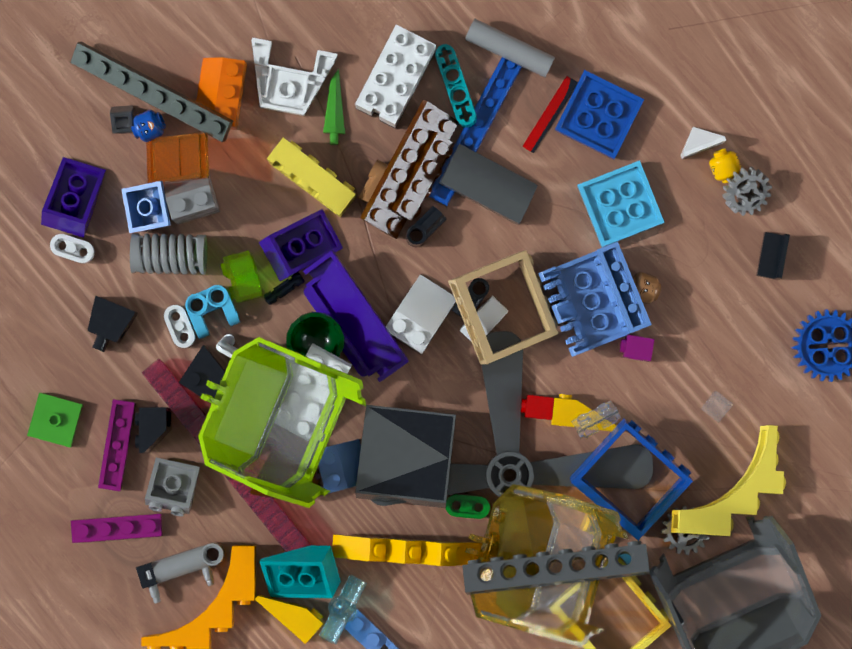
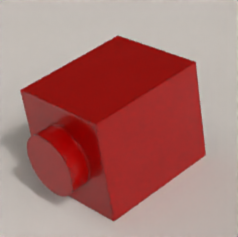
(538, 407)

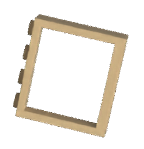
(471, 317)

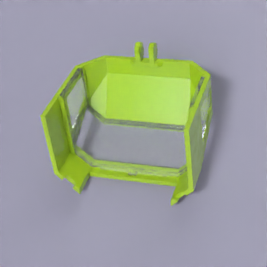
(274, 419)

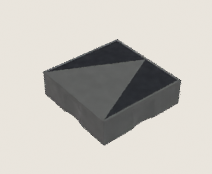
(405, 456)

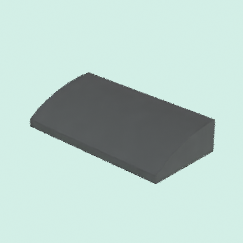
(488, 184)

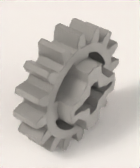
(746, 190)
(682, 540)

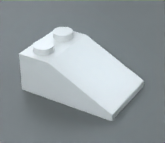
(420, 314)

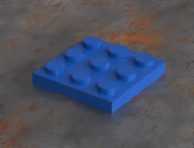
(599, 114)

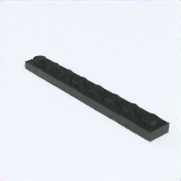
(151, 91)

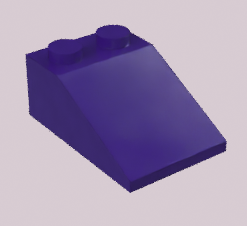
(72, 197)
(300, 244)

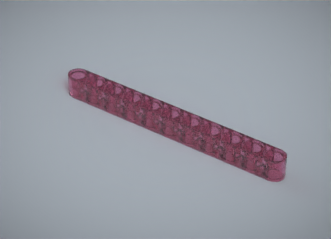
(193, 418)

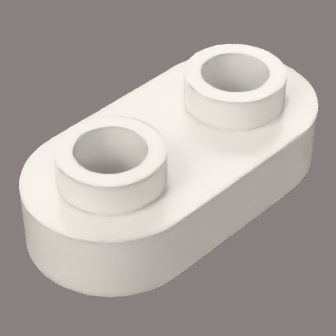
(72, 249)
(180, 326)

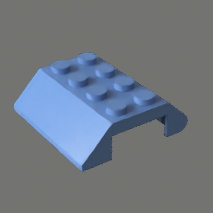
(596, 298)

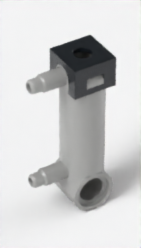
(179, 565)

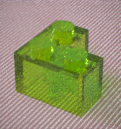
(243, 274)

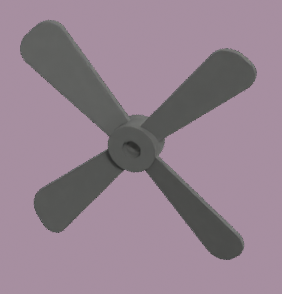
(617, 468)

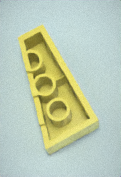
(311, 177)

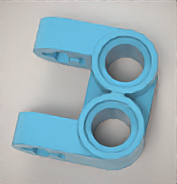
(208, 306)

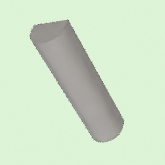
(510, 48)

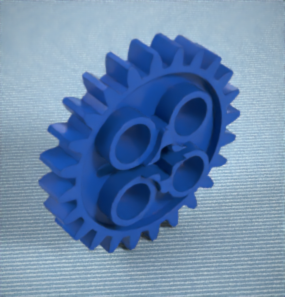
(826, 325)

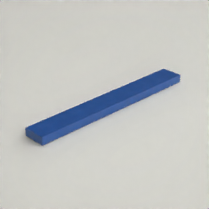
(486, 111)

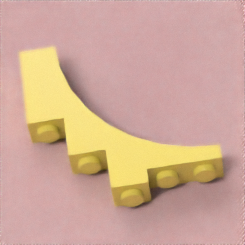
(742, 498)

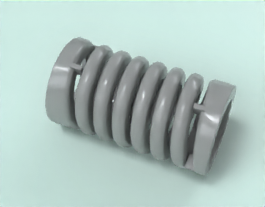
(168, 263)

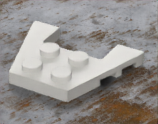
(288, 88)

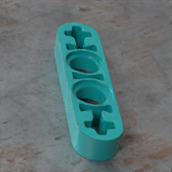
(453, 86)

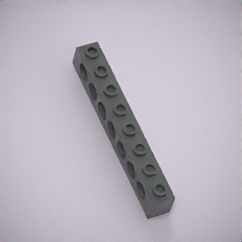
(475, 585)

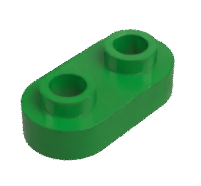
(467, 506)

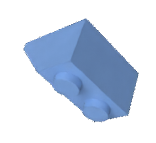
(146, 207)
(340, 465)

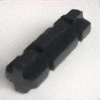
(284, 288)

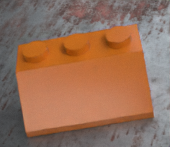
(222, 86)

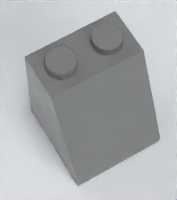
(190, 199)

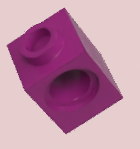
(637, 348)

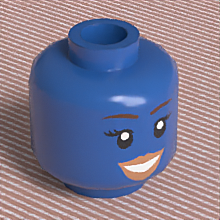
(148, 125)

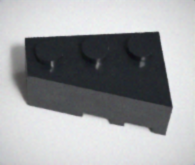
(203, 368)

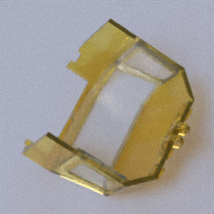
(542, 521)

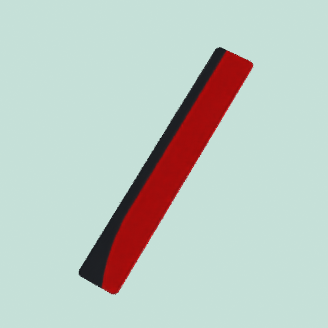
(550, 114)

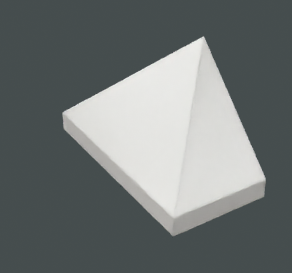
(699, 141)

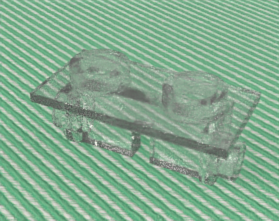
(605, 414)

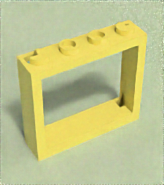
(648, 600)

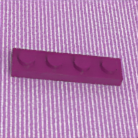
(117, 445)
(116, 528)

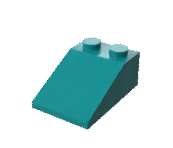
(302, 573)

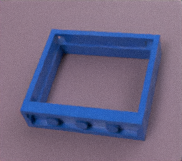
(661, 506)

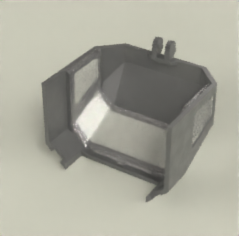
(743, 596)

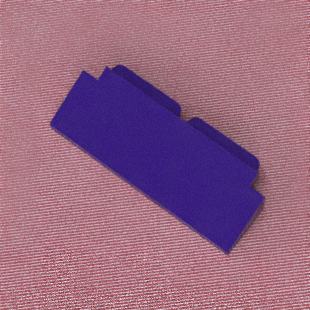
(366, 338)

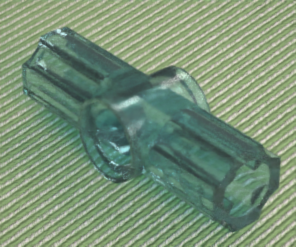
(342, 609)

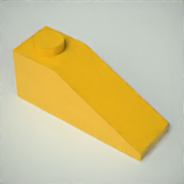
(567, 410)
(295, 617)

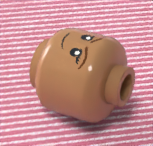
(647, 286)

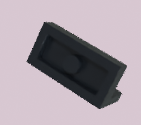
(772, 255)

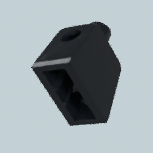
(109, 322)

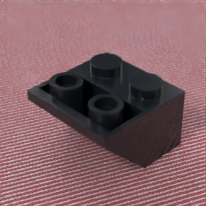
(153, 426)

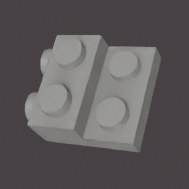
(172, 486)

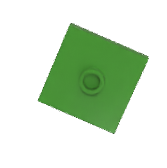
(55, 420)

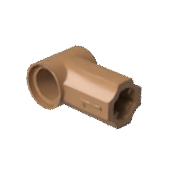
(374, 177)

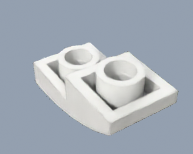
(489, 314)

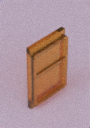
(178, 158)

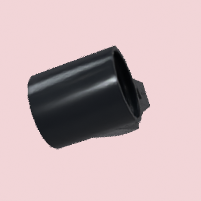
(426, 226)
(477, 299)

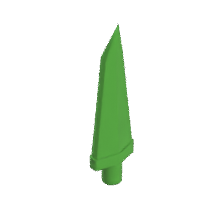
(334, 113)

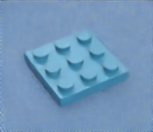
(620, 204)

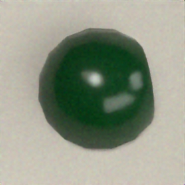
(316, 329)

